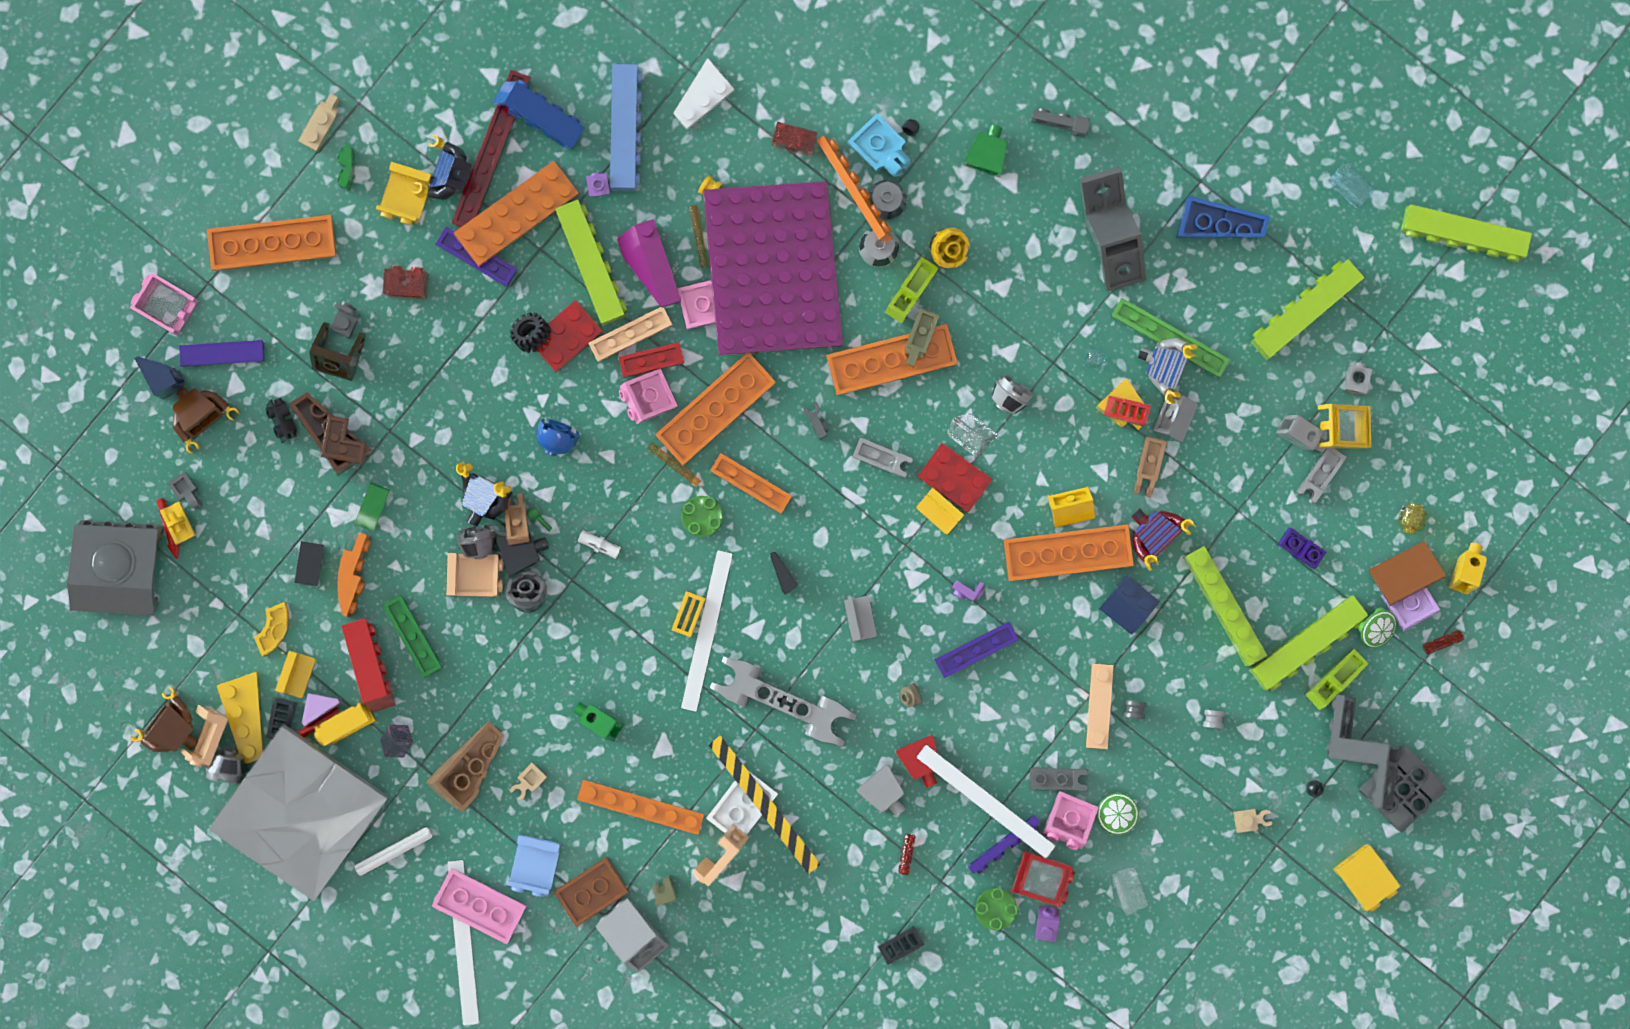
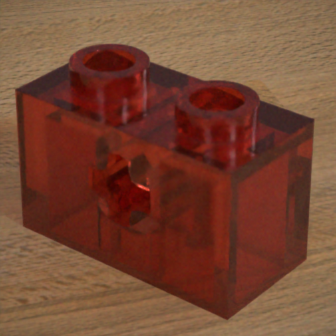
(794, 139)
(415, 289)

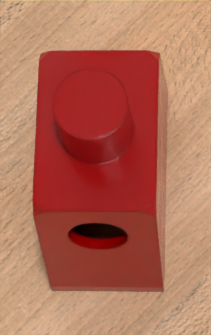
(915, 767)

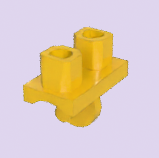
(177, 523)

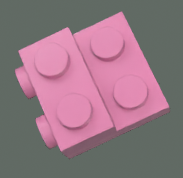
(647, 396)
(1070, 821)

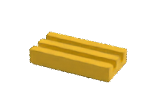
(694, 597)

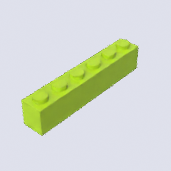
(1465, 232)
(590, 263)
(1307, 309)
(1225, 606)
(1308, 643)

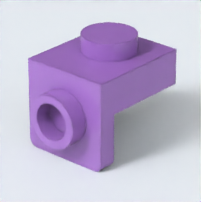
(598, 184)
(963, 592)
(1047, 923)

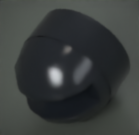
(911, 127)
(1310, 787)

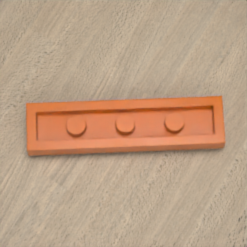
(750, 483)

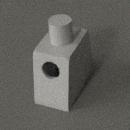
(1301, 433)
(883, 791)

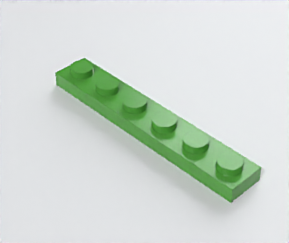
(1159, 330)

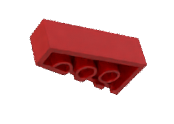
(368, 665)

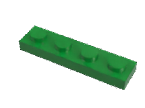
(412, 636)

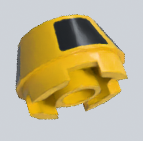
(949, 247)

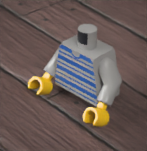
(1167, 365)

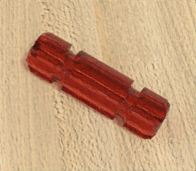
(1443, 642)
(906, 854)

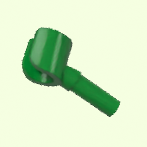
(534, 514)

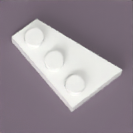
(703, 95)

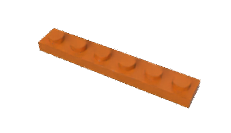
(858, 193)
(640, 807)

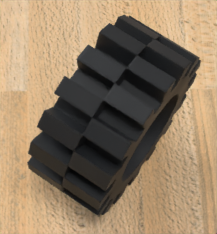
(525, 325)

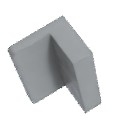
(1176, 418)
(860, 618)

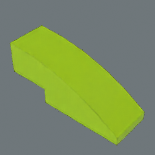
(911, 290)
(1336, 679)

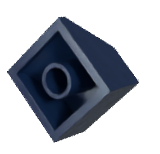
(160, 377)
(1129, 605)

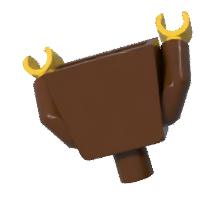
(196, 413)
(169, 727)

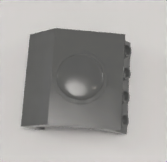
(113, 567)

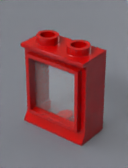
(1043, 879)

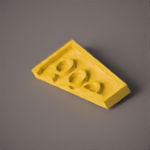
(242, 709)

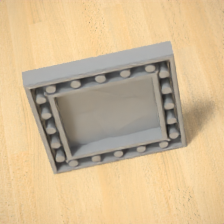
(298, 812)

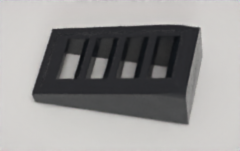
(785, 578)
(273, 717)
(919, 943)

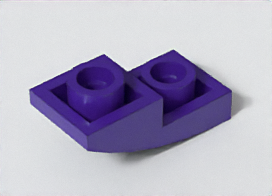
(1301, 548)

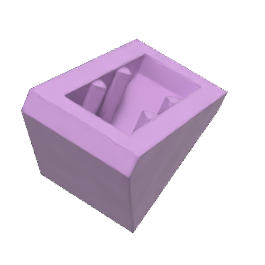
(317, 706)

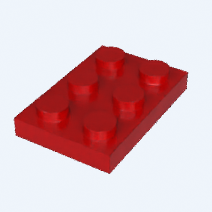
(569, 336)
(954, 478)

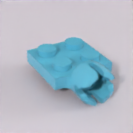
(880, 146)

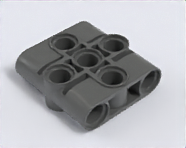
(1428, 784)

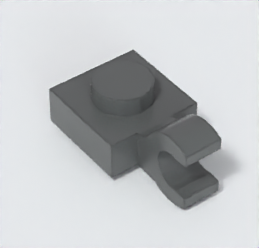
(819, 426)
(184, 488)

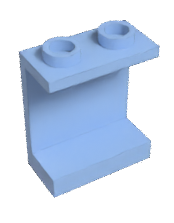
(534, 865)

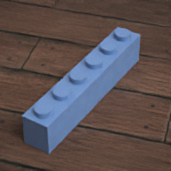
(624, 127)

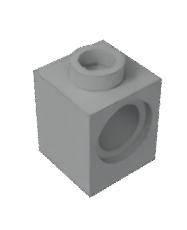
(1357, 388)

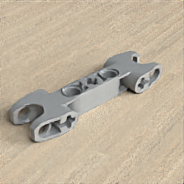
(818, 716)

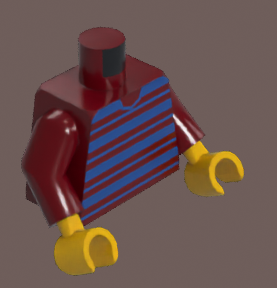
(1156, 533)

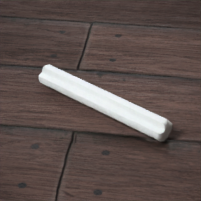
(393, 851)

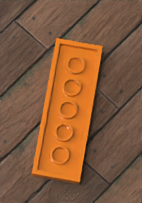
(516, 213)
(271, 243)
(886, 362)
(715, 408)
(1068, 552)

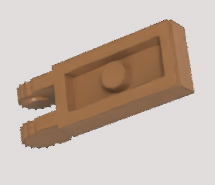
(1150, 464)
(516, 522)

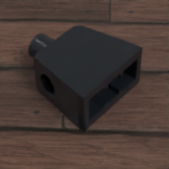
(521, 555)

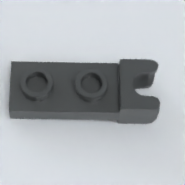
(1077, 126)
(1057, 779)

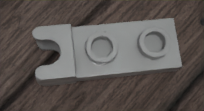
(881, 457)
(1322, 474)

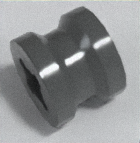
(1135, 709)

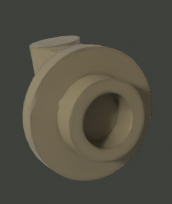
(910, 695)

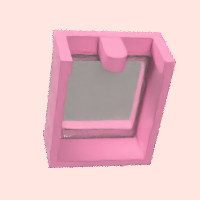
(163, 303)

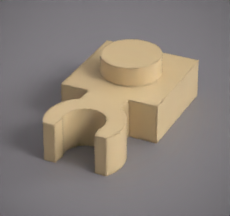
(530, 779)
(1248, 820)

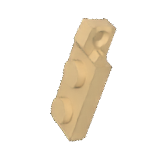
(320, 123)

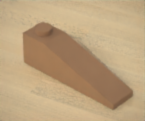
(463, 772)

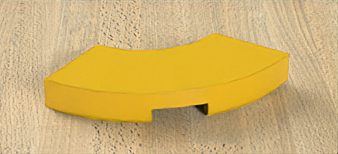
(274, 629)

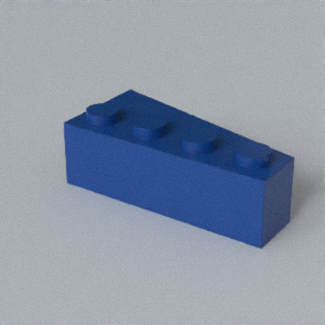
(539, 113)
(1216, 220)

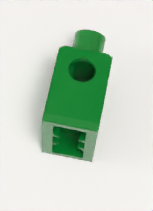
(987, 152)
(604, 725)

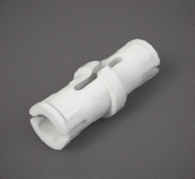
(599, 544)

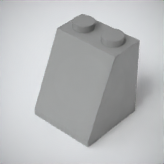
(631, 935)

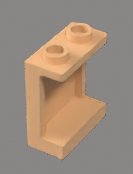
(474, 576)
(208, 738)
(732, 842)

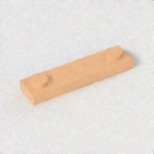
(630, 334)
(1099, 706)

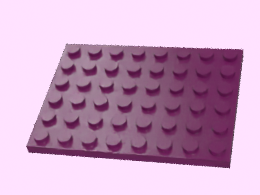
(772, 268)

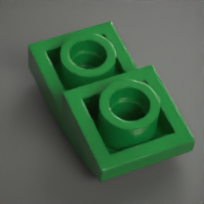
(346, 160)
(372, 506)

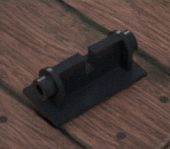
(277, 412)

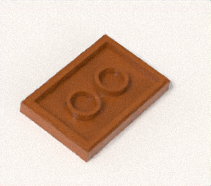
(1407, 573)
(591, 891)

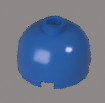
(556, 437)

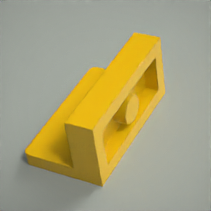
(1072, 507)
(939, 511)
(295, 674)

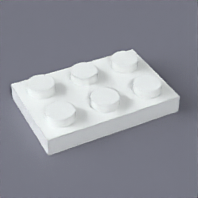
(737, 808)

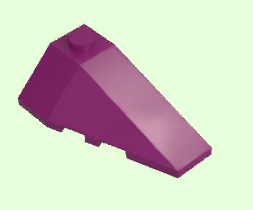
(646, 257)

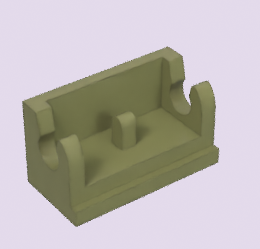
(665, 894)

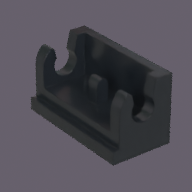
(309, 563)

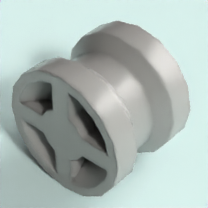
(1214, 719)

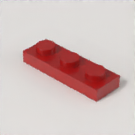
(651, 360)

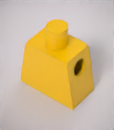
(1125, 391)
(1468, 570)

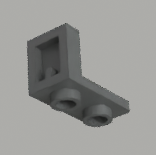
(345, 319)

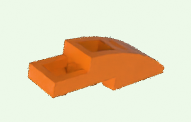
(348, 582)

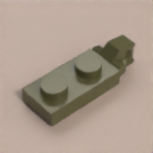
(920, 335)

